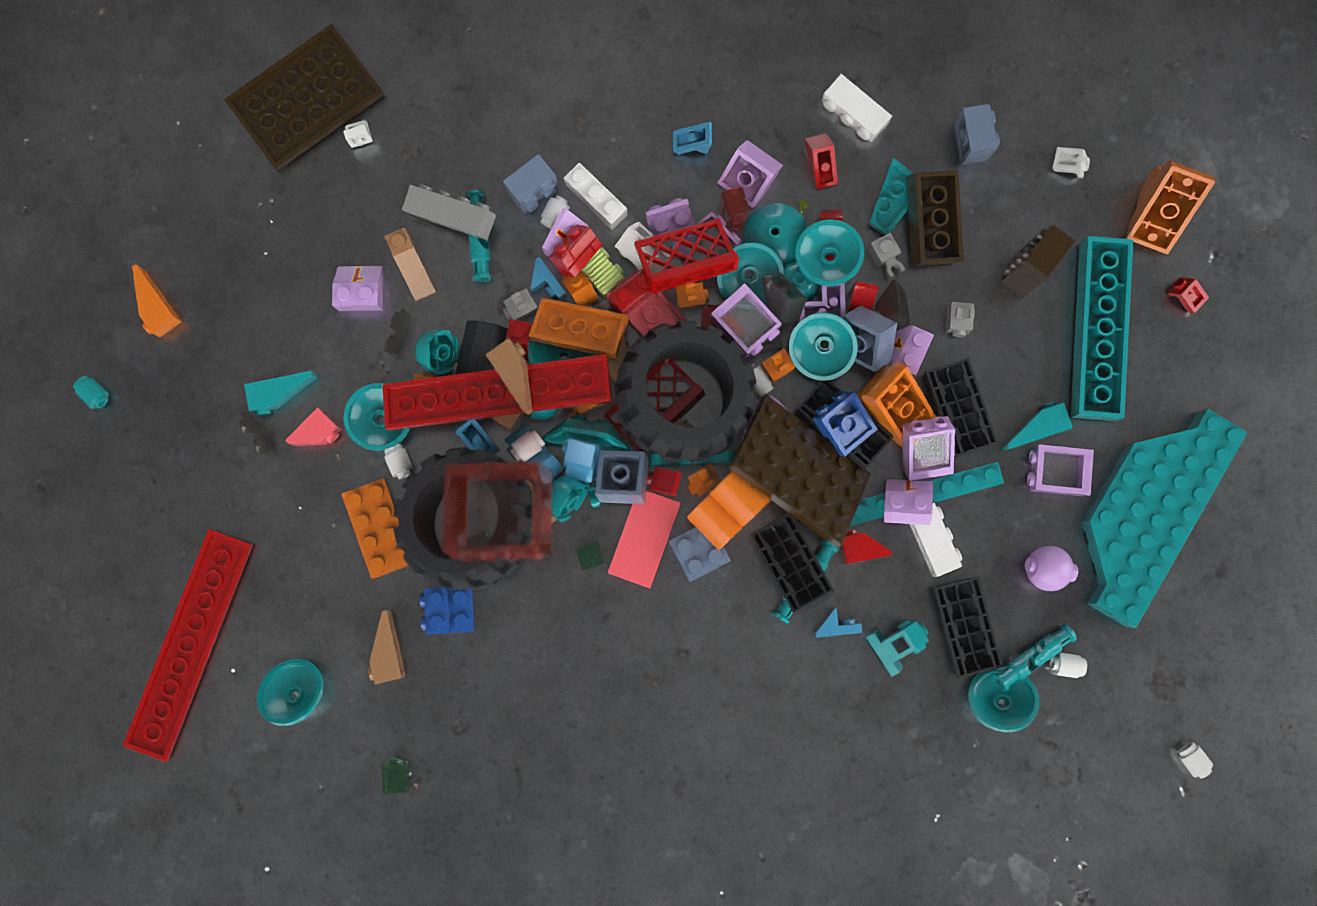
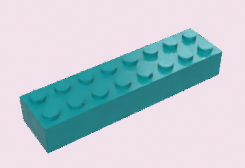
(1102, 329)

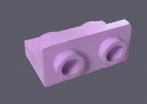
(669, 217)

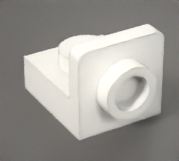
(358, 133)
(1071, 161)

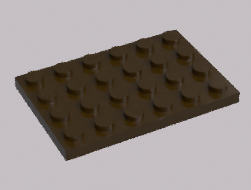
(304, 97)
(800, 471)

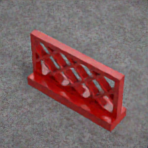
(696, 269)
(676, 410)

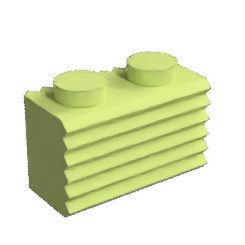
(603, 273)

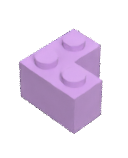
(830, 301)

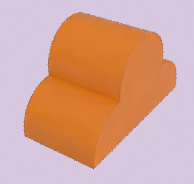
(1167, 205)
(895, 399)
(727, 509)

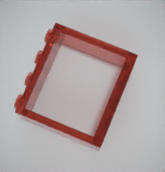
(456, 510)

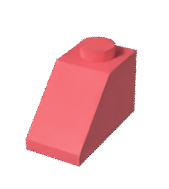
(315, 430)

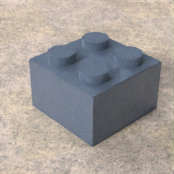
(976, 134)
(531, 184)
(874, 337)
(622, 477)
(697, 554)

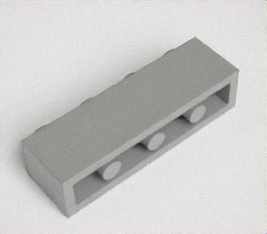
(448, 211)

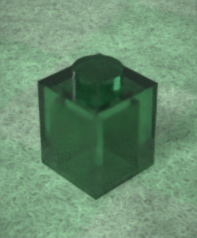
(590, 556)
(395, 776)

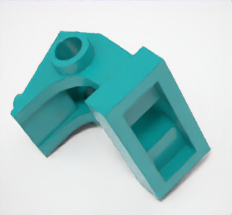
(913, 633)

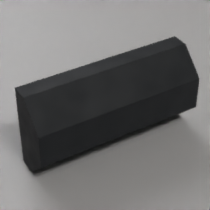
(477, 341)
(959, 398)
(865, 451)
(793, 564)
(967, 627)

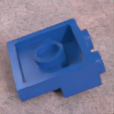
(844, 422)
(447, 610)

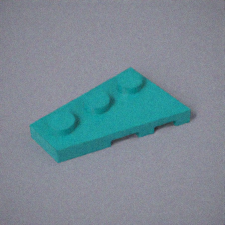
(892, 200)

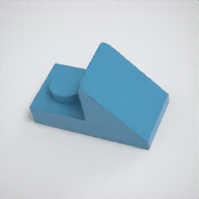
(693, 138)
(543, 277)
(475, 437)
(830, 627)

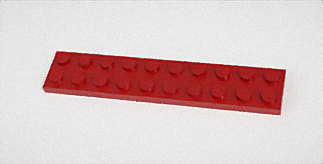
(486, 395)
(187, 645)

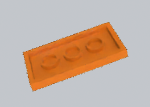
(578, 327)
(373, 522)

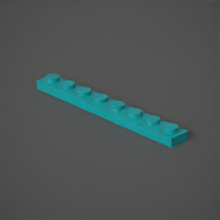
(943, 489)

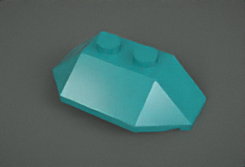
(595, 432)

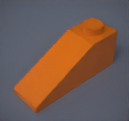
(152, 306)

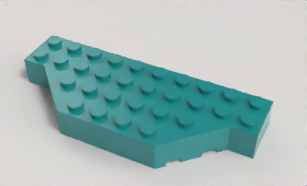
(1151, 509)

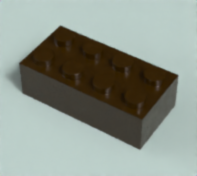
(935, 218)
(1037, 260)

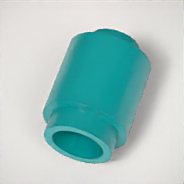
(91, 392)

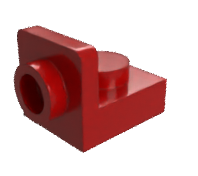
(1189, 293)

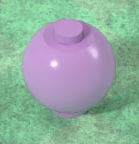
(1050, 568)

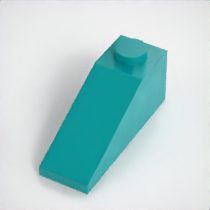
(275, 392)
(1044, 423)

